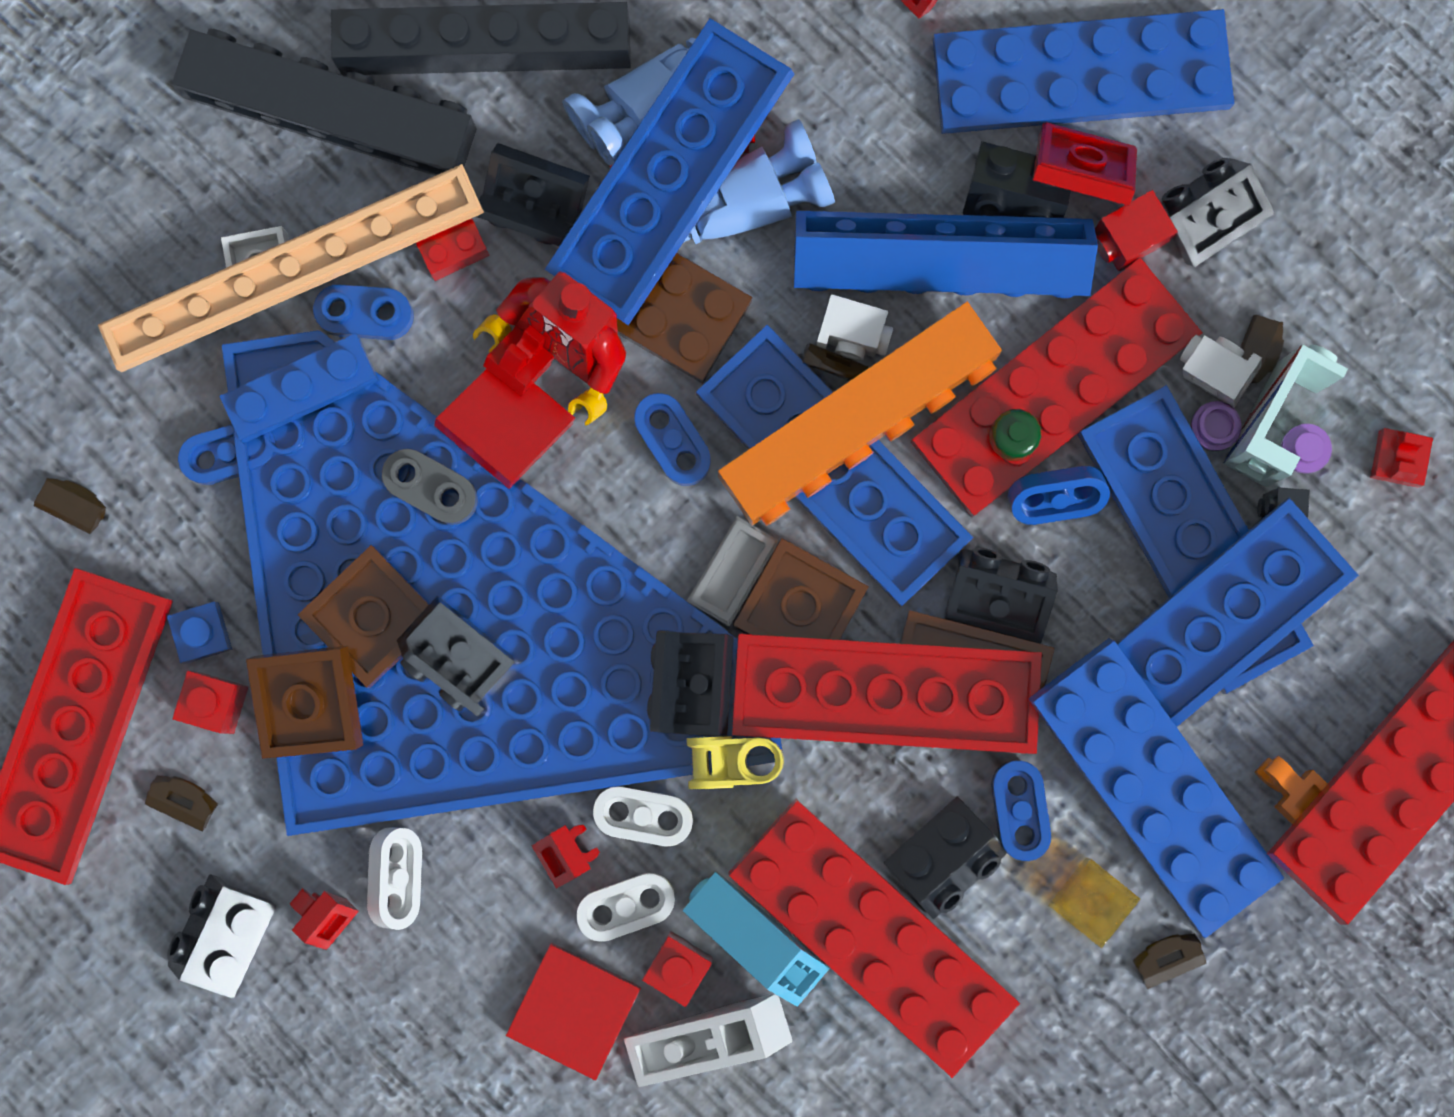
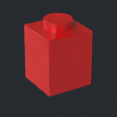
(1134, 231)
(210, 702)
(677, 969)

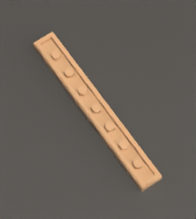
(290, 268)

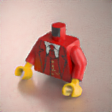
(576, 328)

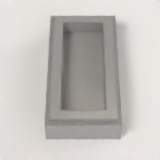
(733, 571)

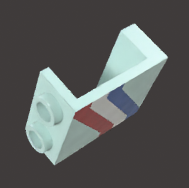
(1254, 454)

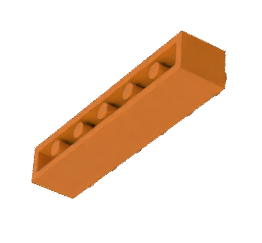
(859, 414)

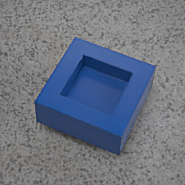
(199, 632)

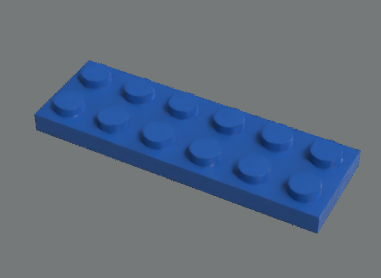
(1083, 71)
(671, 169)
(1173, 501)
(871, 510)
(1235, 610)
(1156, 787)

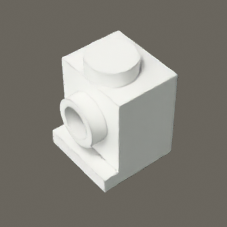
(854, 329)
(1219, 368)

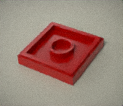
(1086, 163)
(503, 428)
(573, 1011)

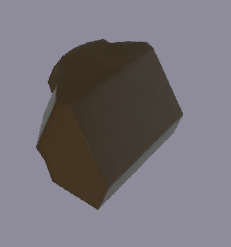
(1266, 340)
(832, 362)
(71, 504)
(181, 801)
(1169, 958)

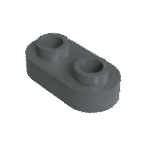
(428, 486)

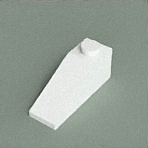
(709, 1041)

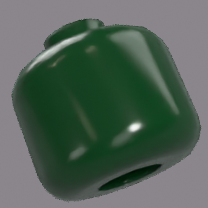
(1015, 434)

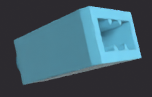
(754, 939)

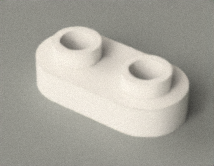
(643, 816)
(394, 877)
(626, 906)

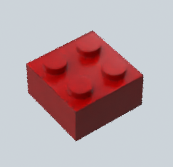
(452, 249)

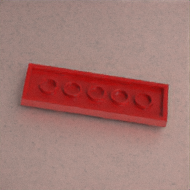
(1062, 381)
(886, 693)
(75, 722)
(1377, 800)
(873, 938)

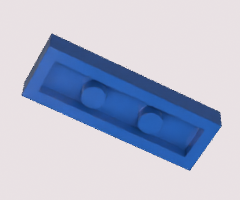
(299, 388)

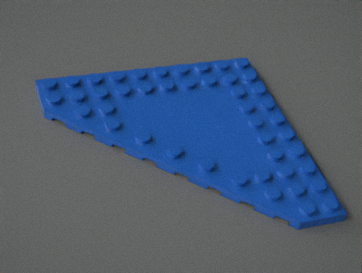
(516, 569)

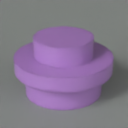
(1216, 425)
(1310, 444)

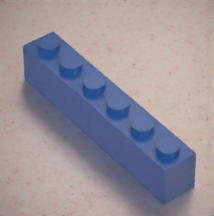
(944, 253)

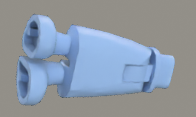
(630, 97)
(755, 197)

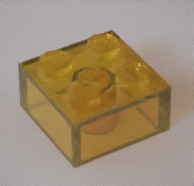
(1094, 902)

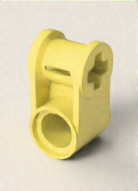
(729, 762)

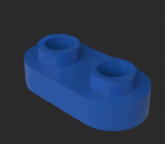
(362, 312)
(673, 440)
(222, 445)
(1058, 495)
(1019, 810)

